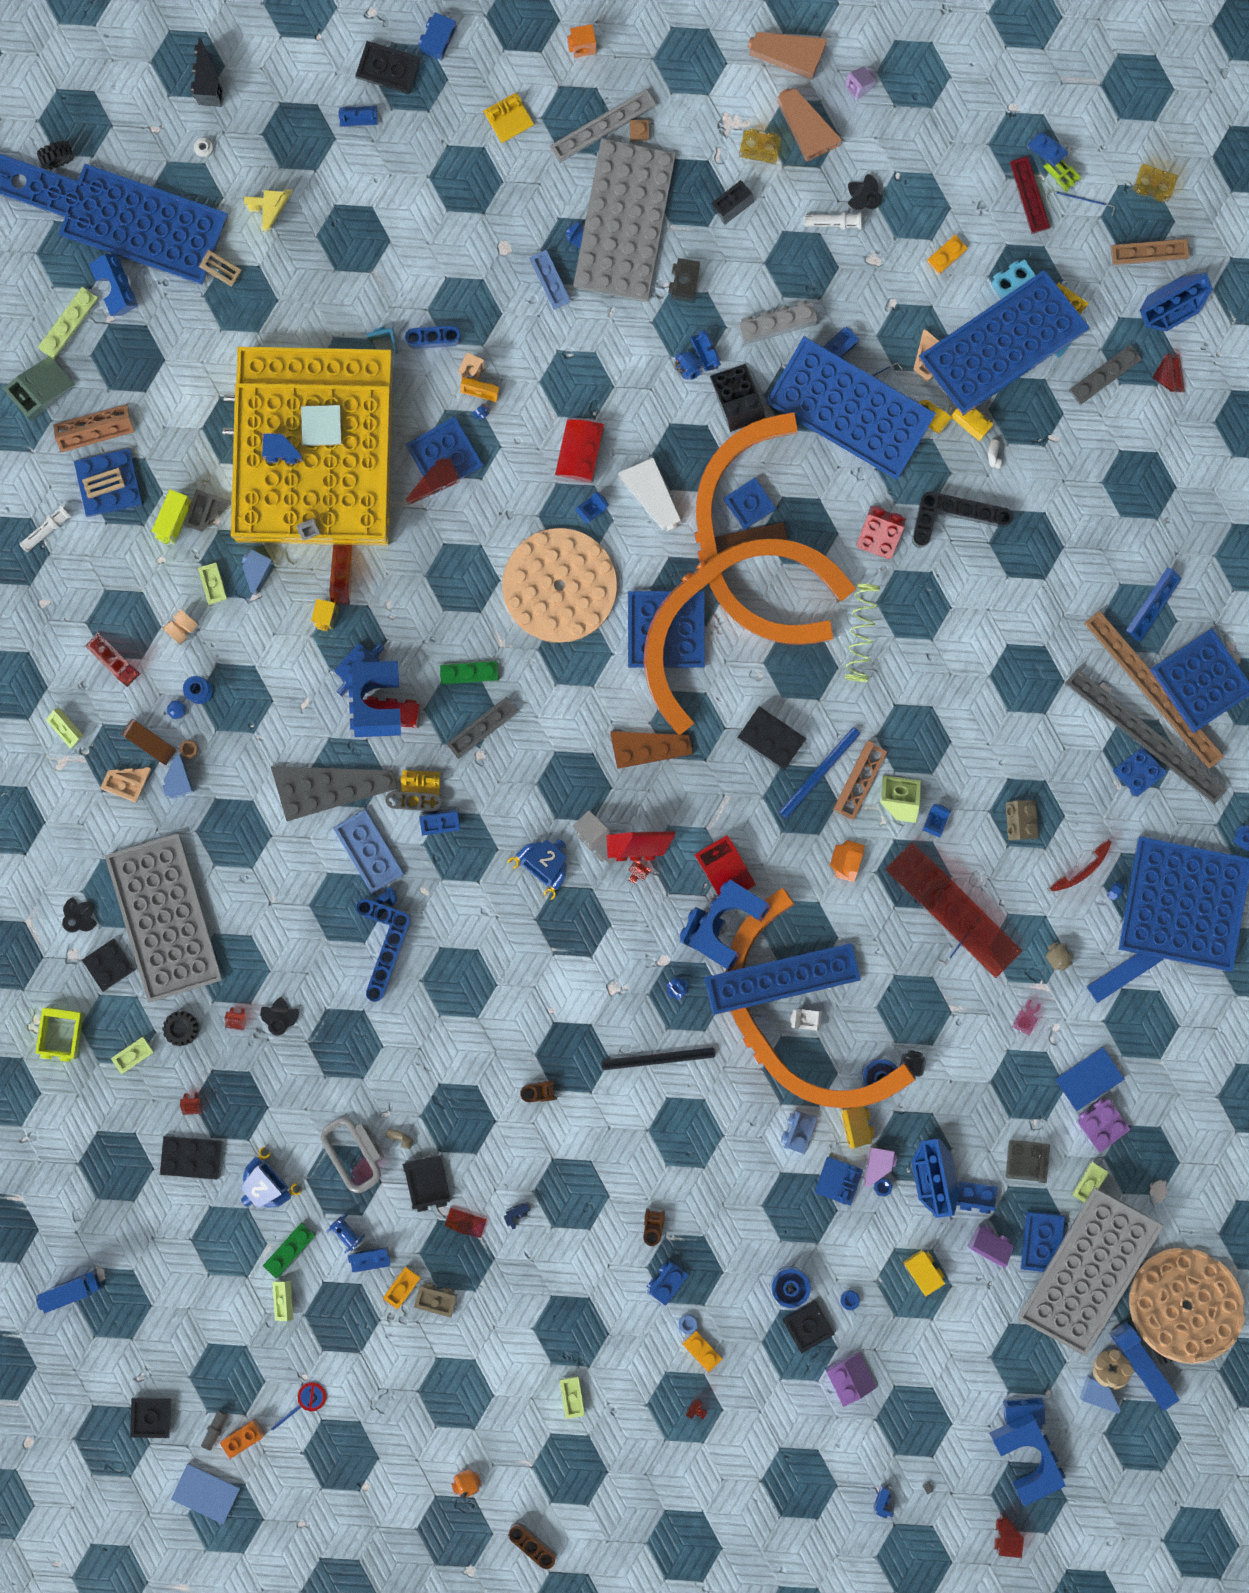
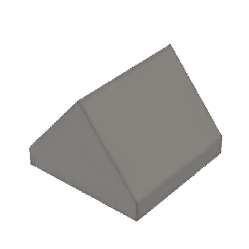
(308, 529)

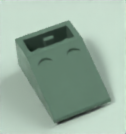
(38, 387)

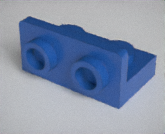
(977, 1196)
(369, 1259)
(667, 1283)

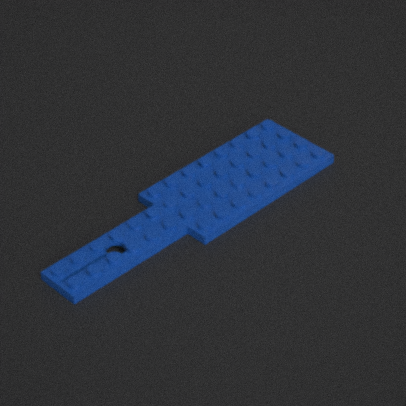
(122, 216)

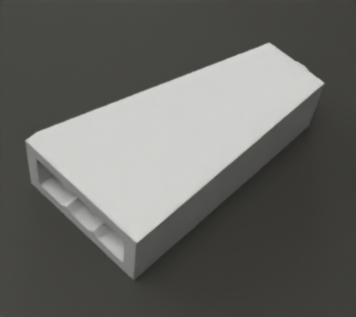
(650, 491)

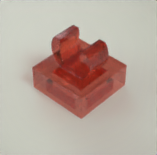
(638, 871)
(235, 1020)
(191, 1105)
(695, 1408)

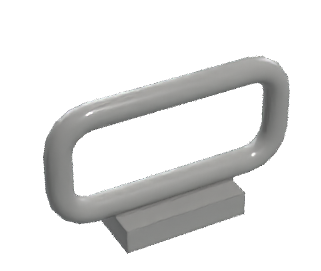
(367, 1145)

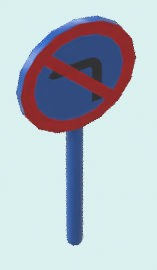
(310, 1398)

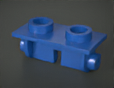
(358, 116)
(709, 358)

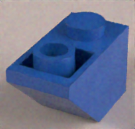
(277, 448)

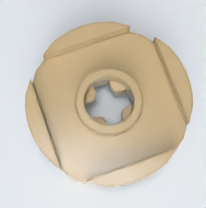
(1116, 1360)

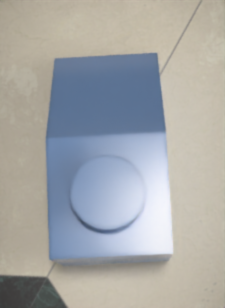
(256, 569)
(177, 779)
(1098, 1395)

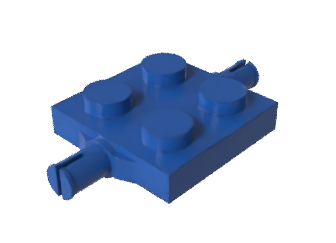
(358, 654)

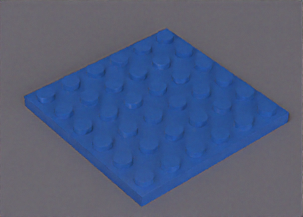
(1184, 904)

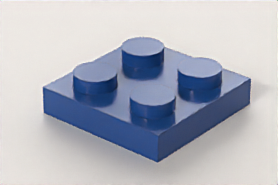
(749, 504)

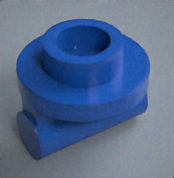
(390, 896)

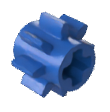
(677, 988)

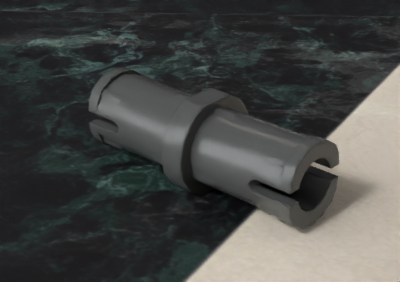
(214, 1430)

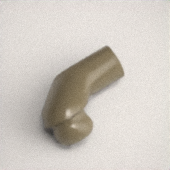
(401, 1136)

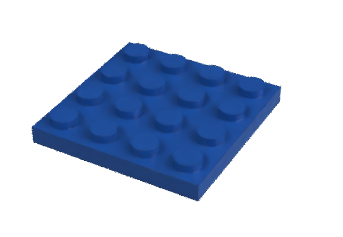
(684, 639)
(1202, 680)

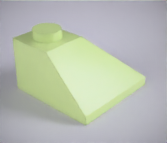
(901, 797)

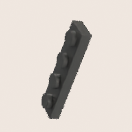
(1105, 374)
(482, 727)

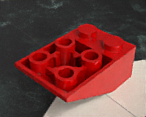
(723, 863)

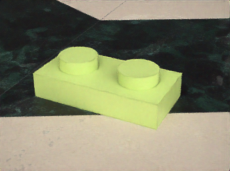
(212, 583)
(64, 727)
(132, 1055)
(1092, 1177)
(282, 1300)
(572, 1397)

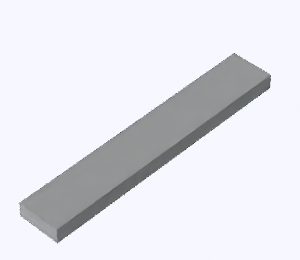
(603, 125)

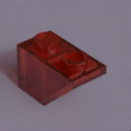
(1009, 1539)

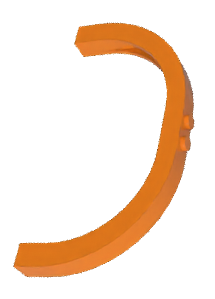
(745, 438)
(706, 571)
(764, 1052)

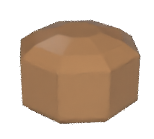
(188, 749)

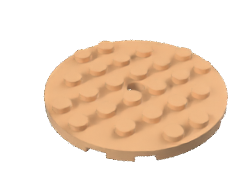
(555, 557)
(1181, 1333)

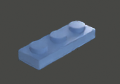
(550, 279)

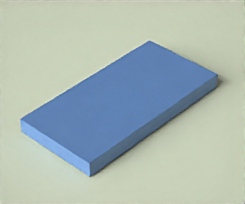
(369, 851)

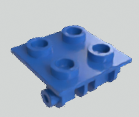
(1139, 772)
(838, 1181)

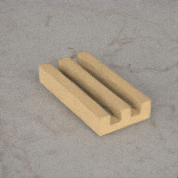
(206, 260)
(100, 476)

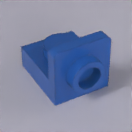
(575, 234)
(882, 1499)

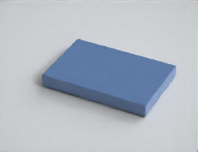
(205, 1493)

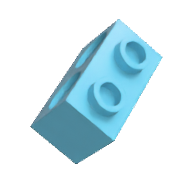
(1011, 277)

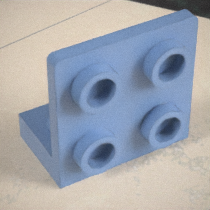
(799, 1131)

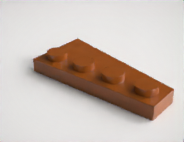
(644, 748)

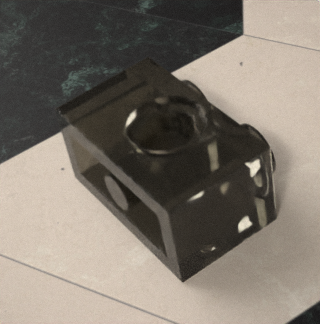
(687, 291)

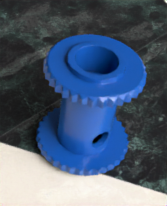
(202, 696)
(345, 1233)

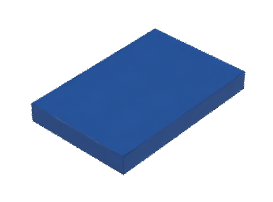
(1089, 1079)
(1041, 1239)

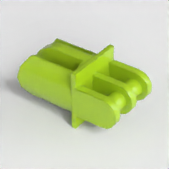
(1060, 171)

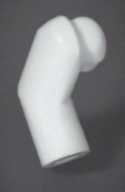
(992, 454)

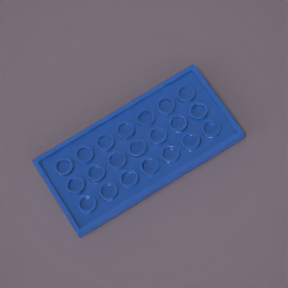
(1003, 342)
(850, 407)

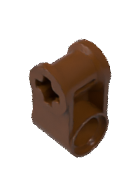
(540, 1091)
(653, 1225)

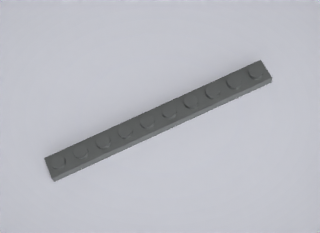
(1145, 736)

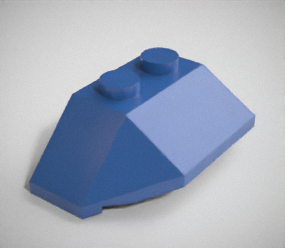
(1176, 302)
(936, 1178)

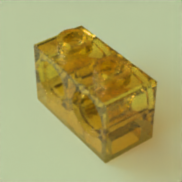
(759, 152)
(1155, 178)

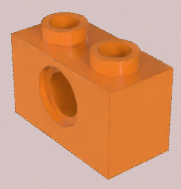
(582, 41)
(242, 1438)

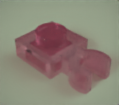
(1025, 1020)
(362, 1172)

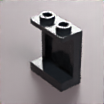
(427, 1183)

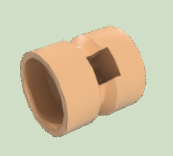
(180, 626)

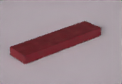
(1029, 195)

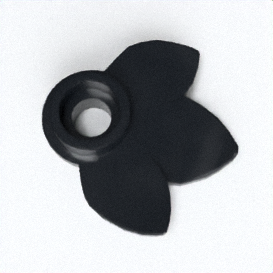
(862, 192)
(80, 914)
(279, 1013)

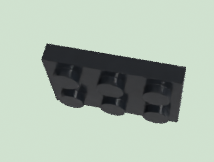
(388, 67)
(190, 1157)

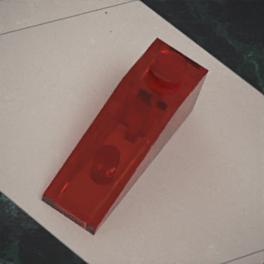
(435, 480)
(341, 575)
(112, 659)

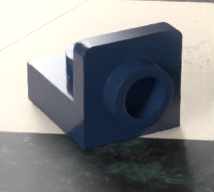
(518, 1211)

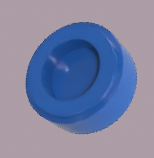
(849, 1300)

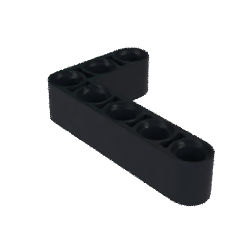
(956, 511)

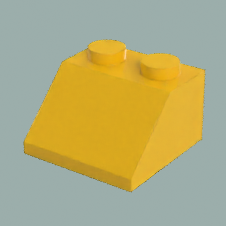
(856, 1126)

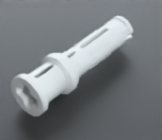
(843, 220)
(52, 522)

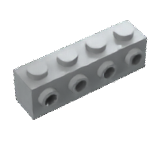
(777, 323)

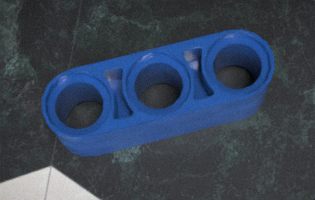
(442, 340)

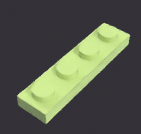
(68, 323)

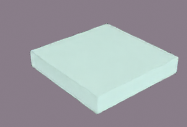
(321, 425)

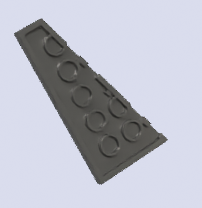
(314, 790)

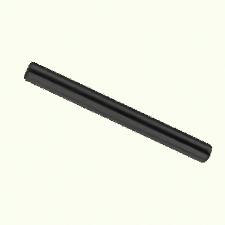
(661, 1058)

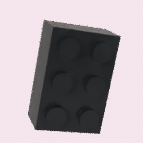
(771, 738)

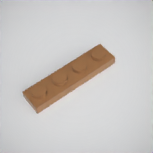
(1149, 252)

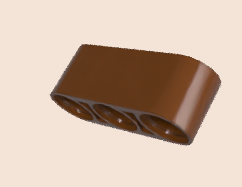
(148, 742)
(528, 1536)

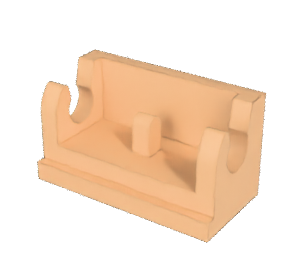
(472, 365)

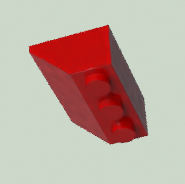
(579, 450)
(408, 711)
(638, 845)

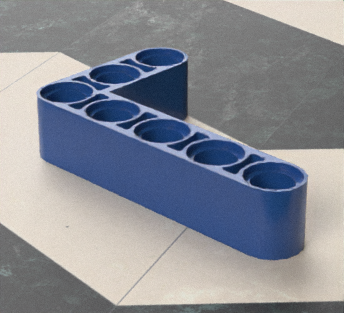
(387, 945)
(1130, 1346)

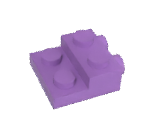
(1102, 1124)

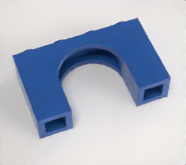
(366, 720)
(706, 938)
(68, 1292)
(1047, 1476)

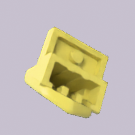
(271, 203)

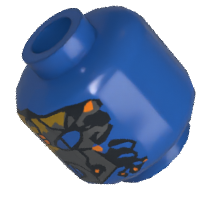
(688, 365)

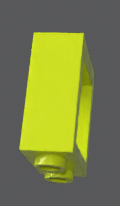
(171, 517)
(40, 1047)

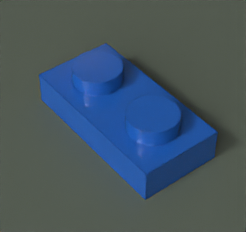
(1047, 149)

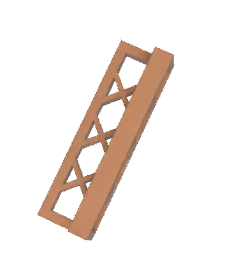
(93, 431)
(847, 790)

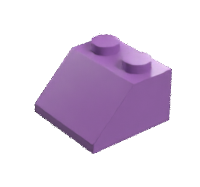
(991, 1246)
(851, 1379)

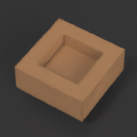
(639, 130)

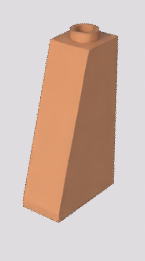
(789, 52)
(807, 126)

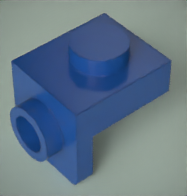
(592, 507)
(936, 820)
(1242, 837)

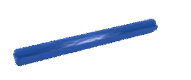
(821, 770)

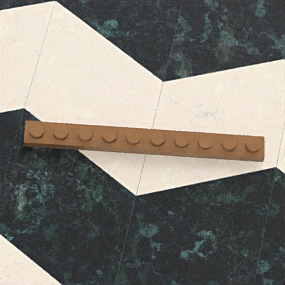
(1147, 683)

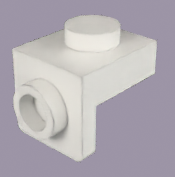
(806, 1019)

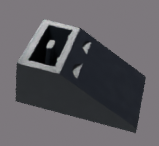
(207, 86)
(738, 397)

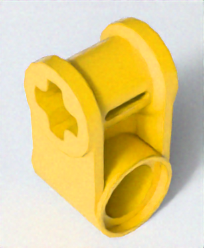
(941, 418)

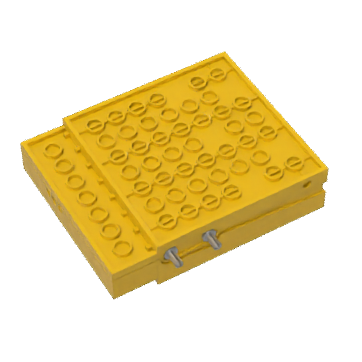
(335, 484)

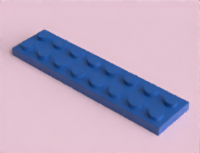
(782, 978)

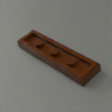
(774, 531)

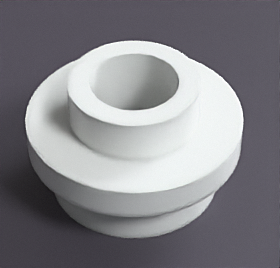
(207, 151)

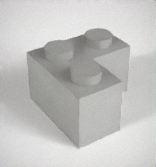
(594, 833)

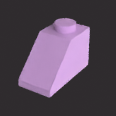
(860, 82)
(879, 1164)

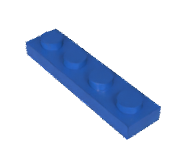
(1153, 604)

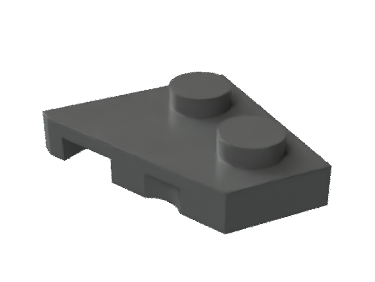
(204, 510)

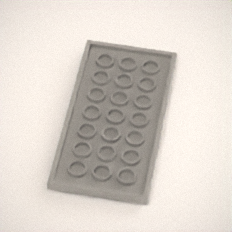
(624, 220)
(163, 917)
(1090, 1271)

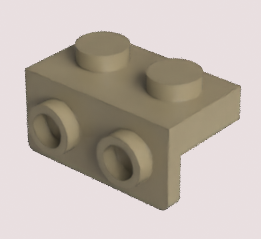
(1022, 820)
(435, 1300)

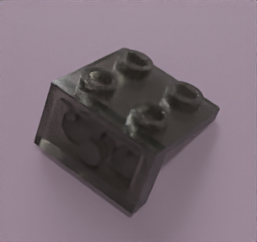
(1027, 1161)

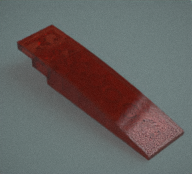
(953, 910)

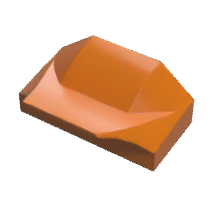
(847, 860)

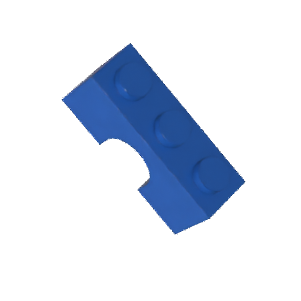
(121, 297)

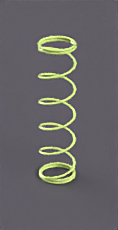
(863, 587)

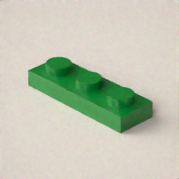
(469, 672)
(289, 1250)

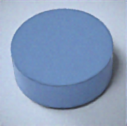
(688, 1324)

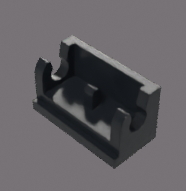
(733, 202)

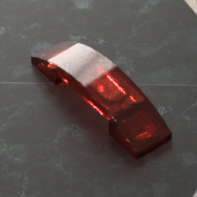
(1100, 853)

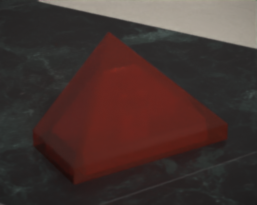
(1170, 373)
(465, 1223)

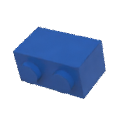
(438, 36)

